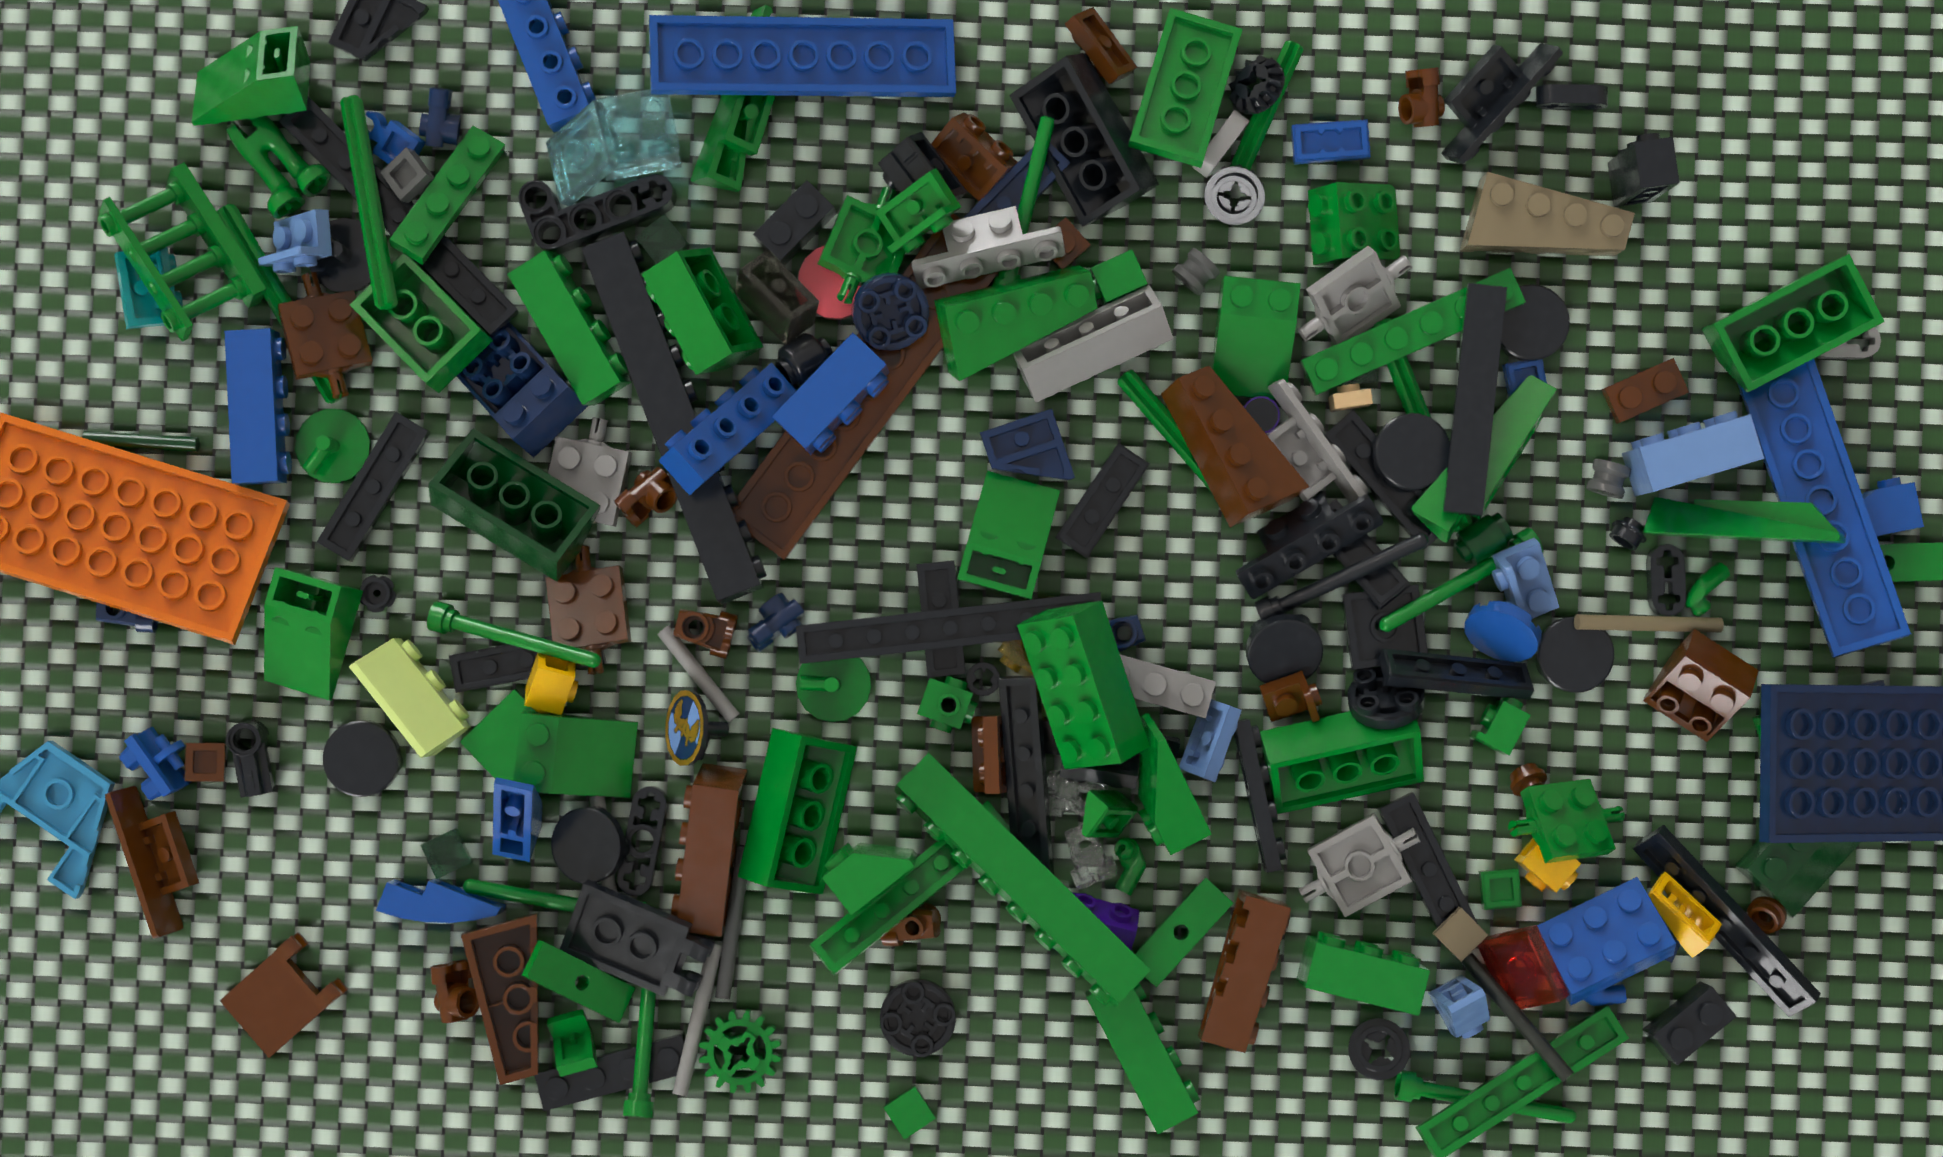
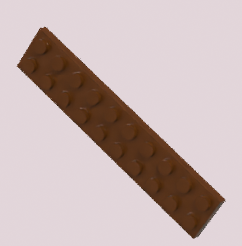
(796, 486)

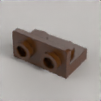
(973, 154)
(988, 755)

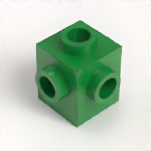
(932, 704)

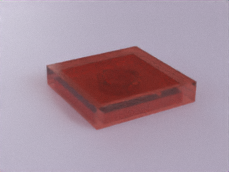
(1523, 967)

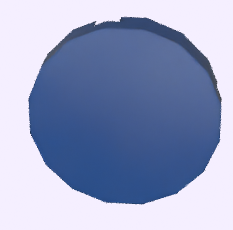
(1503, 631)

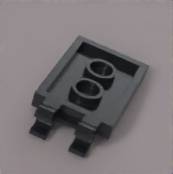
(634, 941)

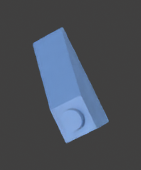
(1461, 1006)

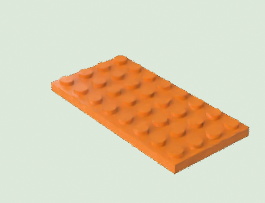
(132, 530)

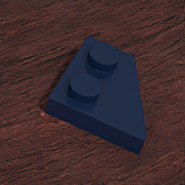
(1029, 447)

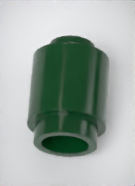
(1483, 538)

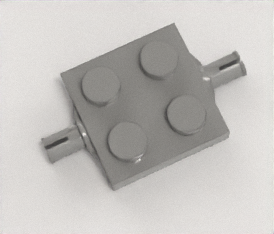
(1354, 296)
(593, 469)
(1359, 865)

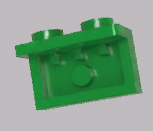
(917, 210)

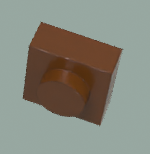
(1074, 244)
(205, 762)

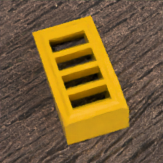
(1684, 915)

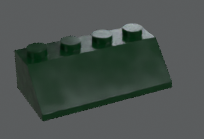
(513, 504)
(1793, 870)

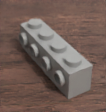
(1097, 343)

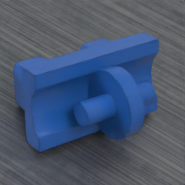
(158, 760)

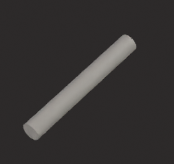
(698, 674)

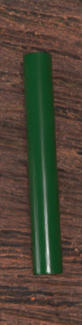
(145, 441)

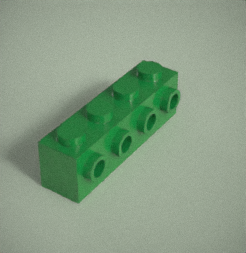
(570, 327)
(1146, 1060)

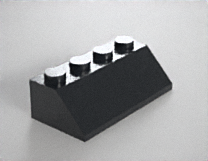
(1089, 135)

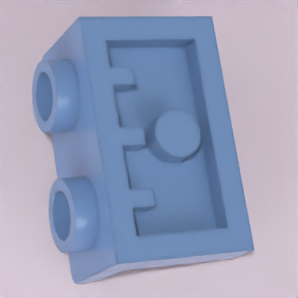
(299, 241)
(1525, 578)
(1210, 741)

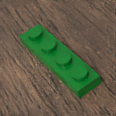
(447, 195)

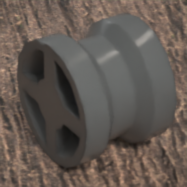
(1196, 271)
(1608, 478)

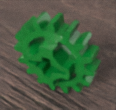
(726, 1039)

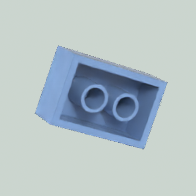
(1692, 452)

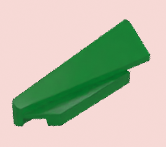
(733, 134)
(1511, 431)
(1741, 521)

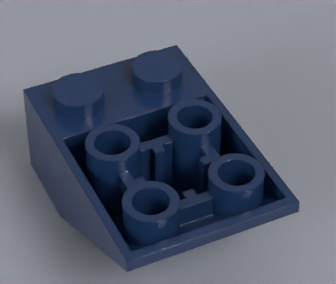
(521, 390)

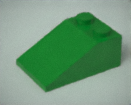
(1254, 334)
(575, 754)
(1168, 803)

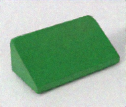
(1107, 813)

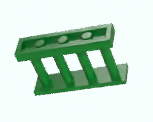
(201, 221)

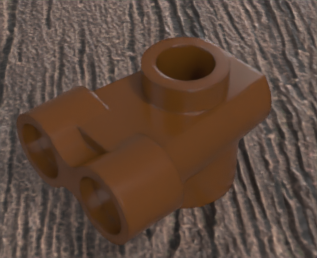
(1423, 103)
(650, 491)
(716, 632)
(920, 924)
(454, 996)

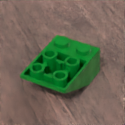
(255, 79)
(1008, 535)
(307, 631)

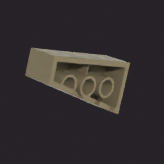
(1539, 220)

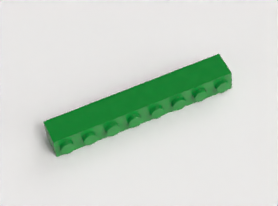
(1021, 881)

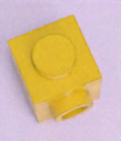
(550, 684)
(1546, 875)

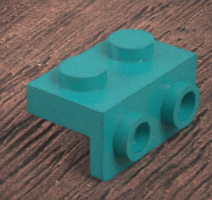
(137, 302)

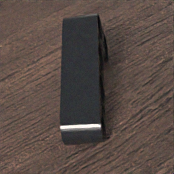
(600, 205)

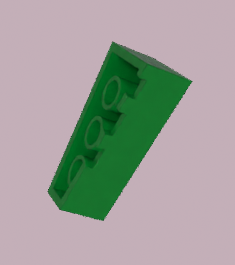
(1006, 317)

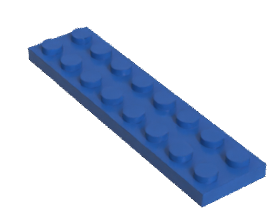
(801, 56)
(1812, 466)

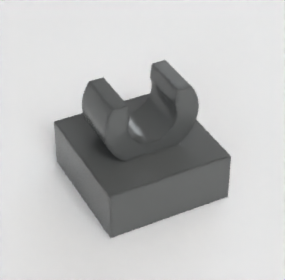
(407, 175)

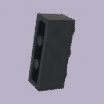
(1643, 170)

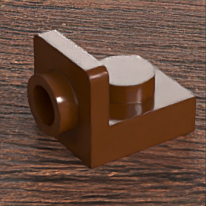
(1290, 696)

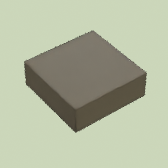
(1460, 934)

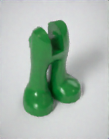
(255, 151)

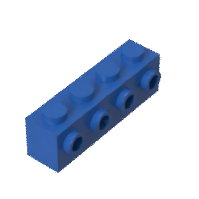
(548, 59)
(256, 407)
(728, 429)

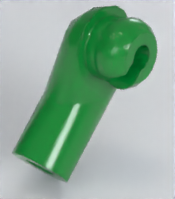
(1703, 586)
(1132, 863)

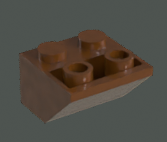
(1702, 685)

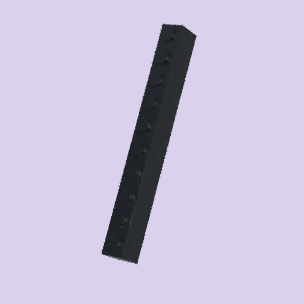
(669, 408)

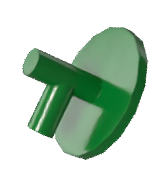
(332, 445)
(834, 688)

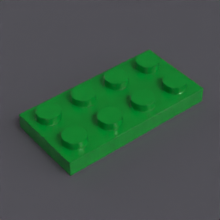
(1185, 87)

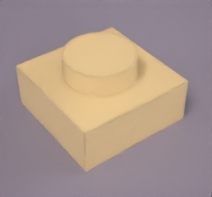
(1350, 398)

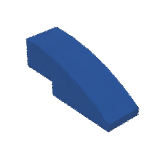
(436, 904)

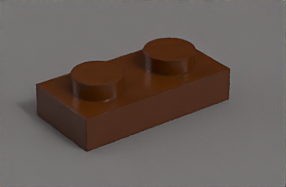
(1100, 45)
(1645, 390)

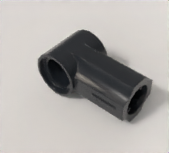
(253, 763)

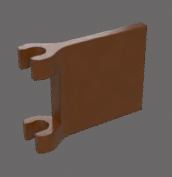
(279, 998)

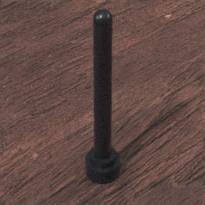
(1270, 607)

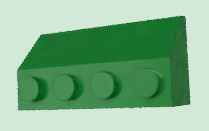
(1793, 324)
(1338, 760)
(797, 811)
(865, 871)

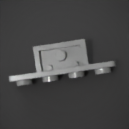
(986, 246)
(1308, 450)

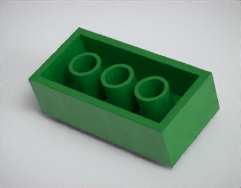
(1083, 685)

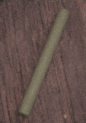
(1648, 623)

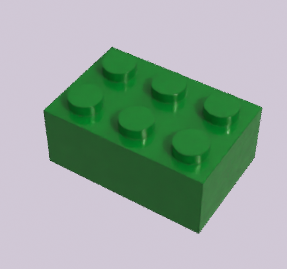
(701, 310)
(425, 326)
(1363, 973)

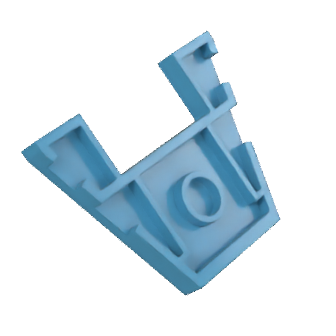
(65, 801)

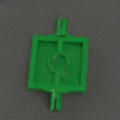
(859, 245)
(1567, 820)

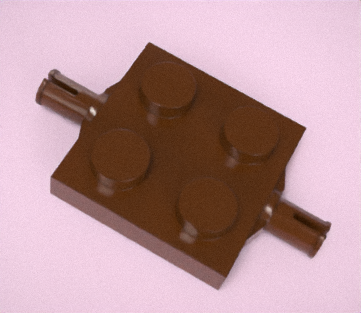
(324, 335)
(589, 607)

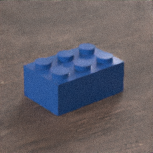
(833, 395)
(1607, 940)

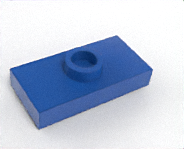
(1330, 141)

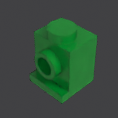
(1501, 725)

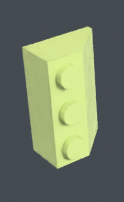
(411, 696)

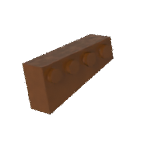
(1230, 448)
(708, 848)
(1244, 971)
(505, 998)

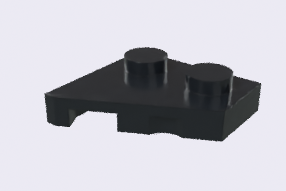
(373, 24)

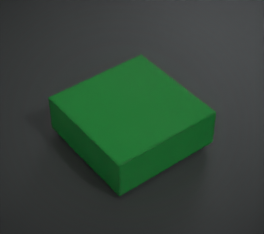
(1500, 889)
(909, 1112)

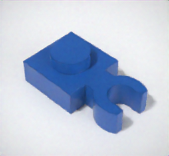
(392, 137)

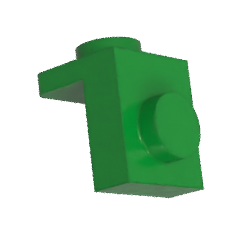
(572, 1042)

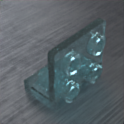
(642, 133)

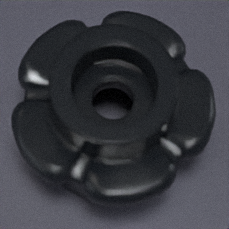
(1628, 533)
(387, 596)

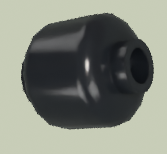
(802, 358)

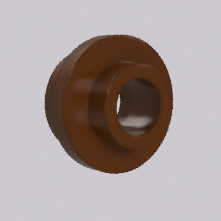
(1526, 776)
(1767, 922)

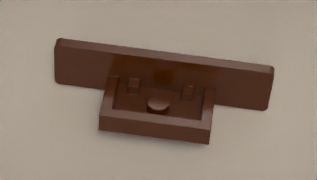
(155, 858)

